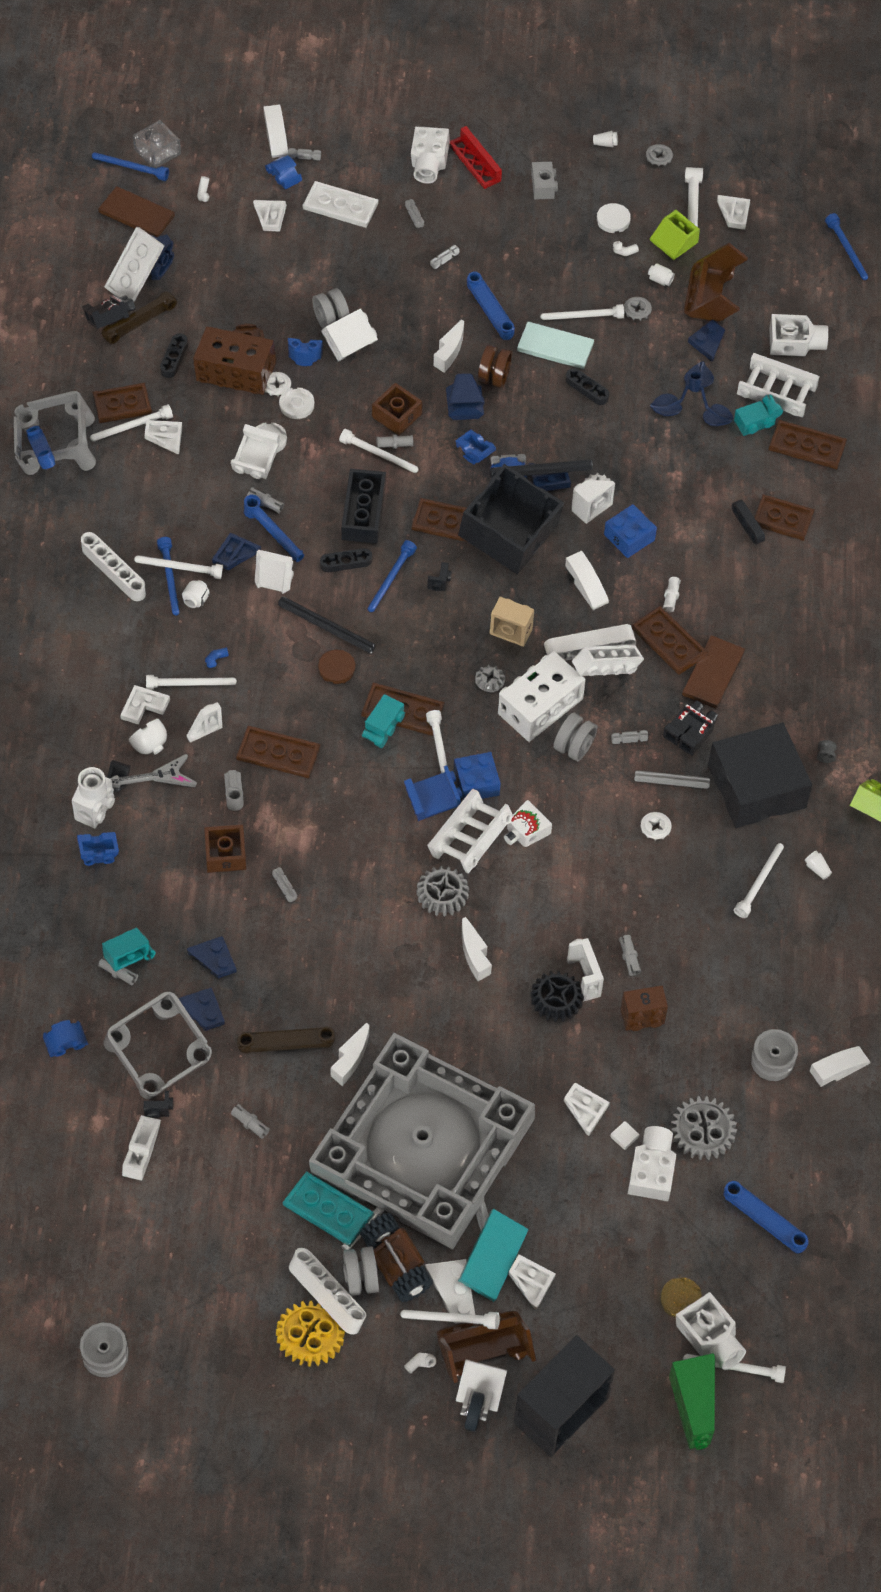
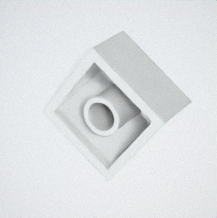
(592, 498)

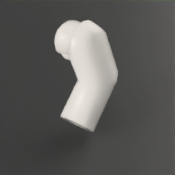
(202, 195)
(624, 251)
(420, 1360)

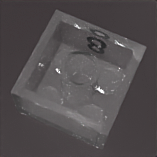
(156, 144)

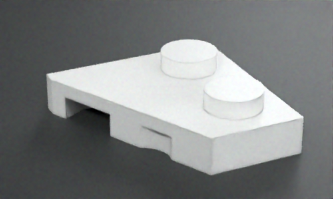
(165, 434)
(206, 722)
(585, 1107)
(531, 1279)

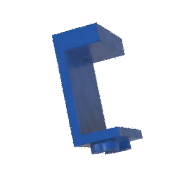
(434, 794)

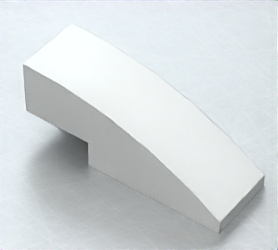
(275, 131)
(449, 347)
(586, 580)
(475, 951)
(350, 1055)
(838, 1065)
(141, 1148)

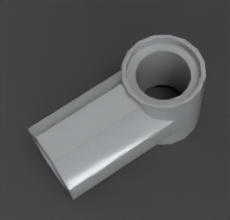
(233, 789)

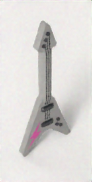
(167, 774)

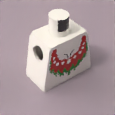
(527, 825)

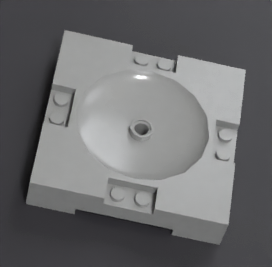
(434, 1180)

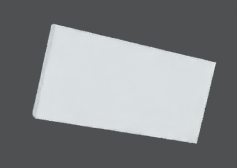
(340, 204)
(134, 265)

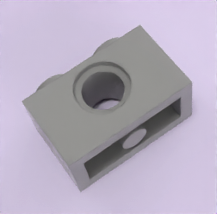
(543, 180)

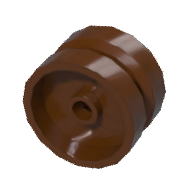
(494, 366)

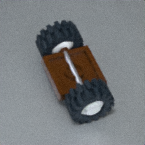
(397, 1257)

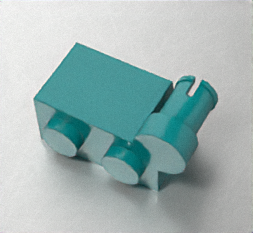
(757, 415)
(383, 720)
(127, 949)

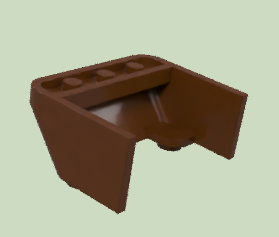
(706, 283)
(479, 1343)

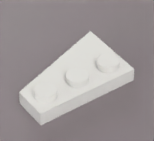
(455, 1295)

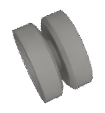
(329, 307)
(575, 736)
(774, 1055)
(358, 1271)
(104, 1349)

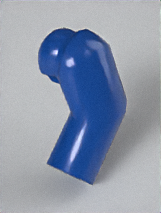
(214, 655)

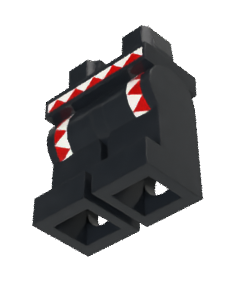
(108, 311)
(690, 727)

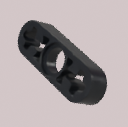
(175, 362)
(589, 393)
(748, 522)
(332, 557)

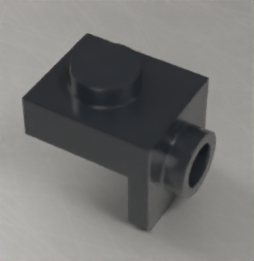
(439, 583)
(119, 769)
(159, 1109)

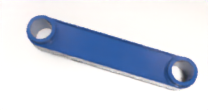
(490, 306)
(40, 447)
(765, 1217)

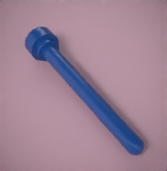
(161, 172)
(833, 222)
(164, 545)
(407, 549)

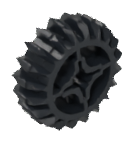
(554, 1006)

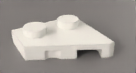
(734, 210)
(270, 214)

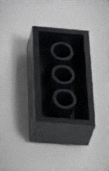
(363, 506)

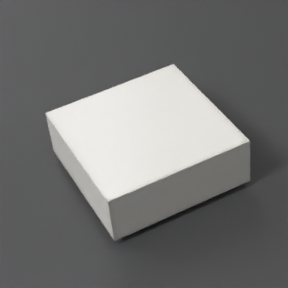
(624, 1135)

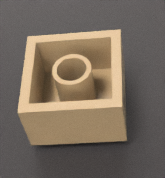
(511, 621)

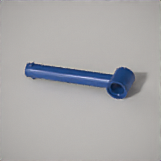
(270, 526)

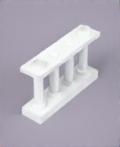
(782, 372)
(462, 817)

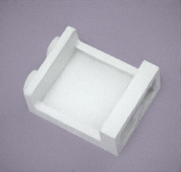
(349, 334)
(256, 452)
(581, 951)

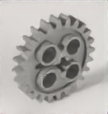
(722, 1126)

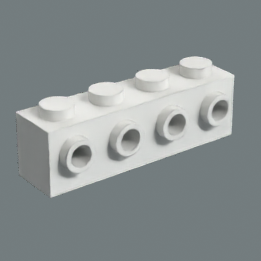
(607, 660)

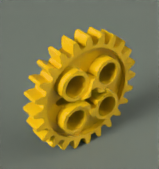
(293, 1324)

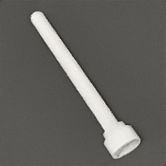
(617, 311)
(164, 413)
(347, 438)
(215, 570)
(153, 682)
(434, 719)
(743, 908)
(489, 1320)
(776, 1373)

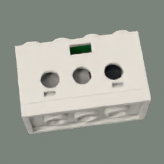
(541, 696)

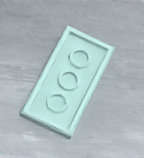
(555, 345)

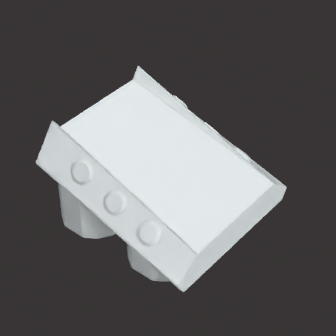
(273, 571)

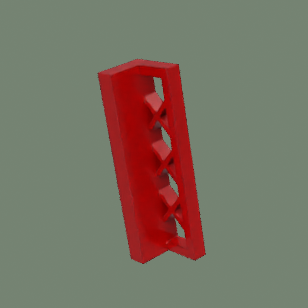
(481, 158)

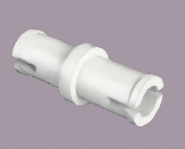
(671, 594)

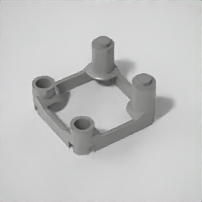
(76, 449)
(164, 1007)

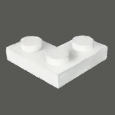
(141, 700)

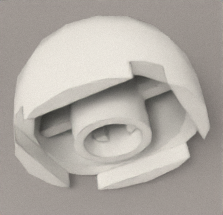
(149, 738)

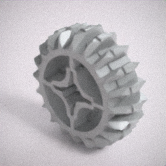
(434, 883)

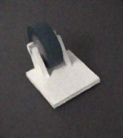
(479, 1391)

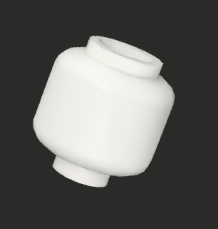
(195, 594)

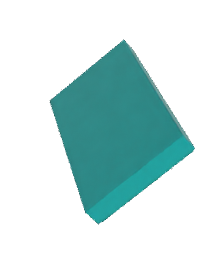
(328, 1208)
(493, 1255)

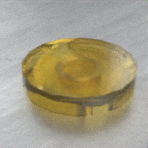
(679, 1294)

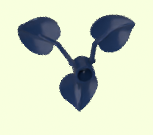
(695, 379)

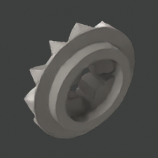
(656, 150)
(632, 304)
(493, 684)

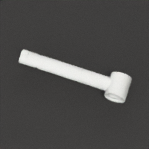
(693, 177)

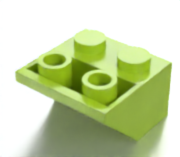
(675, 235)
(868, 799)

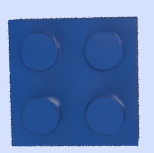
(630, 530)
(477, 773)

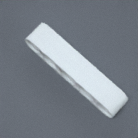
(121, 574)
(570, 645)
(327, 1291)

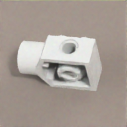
(429, 152)
(796, 335)
(92, 802)
(653, 1165)
(711, 1331)

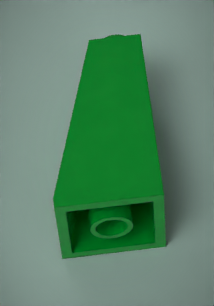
(695, 1397)

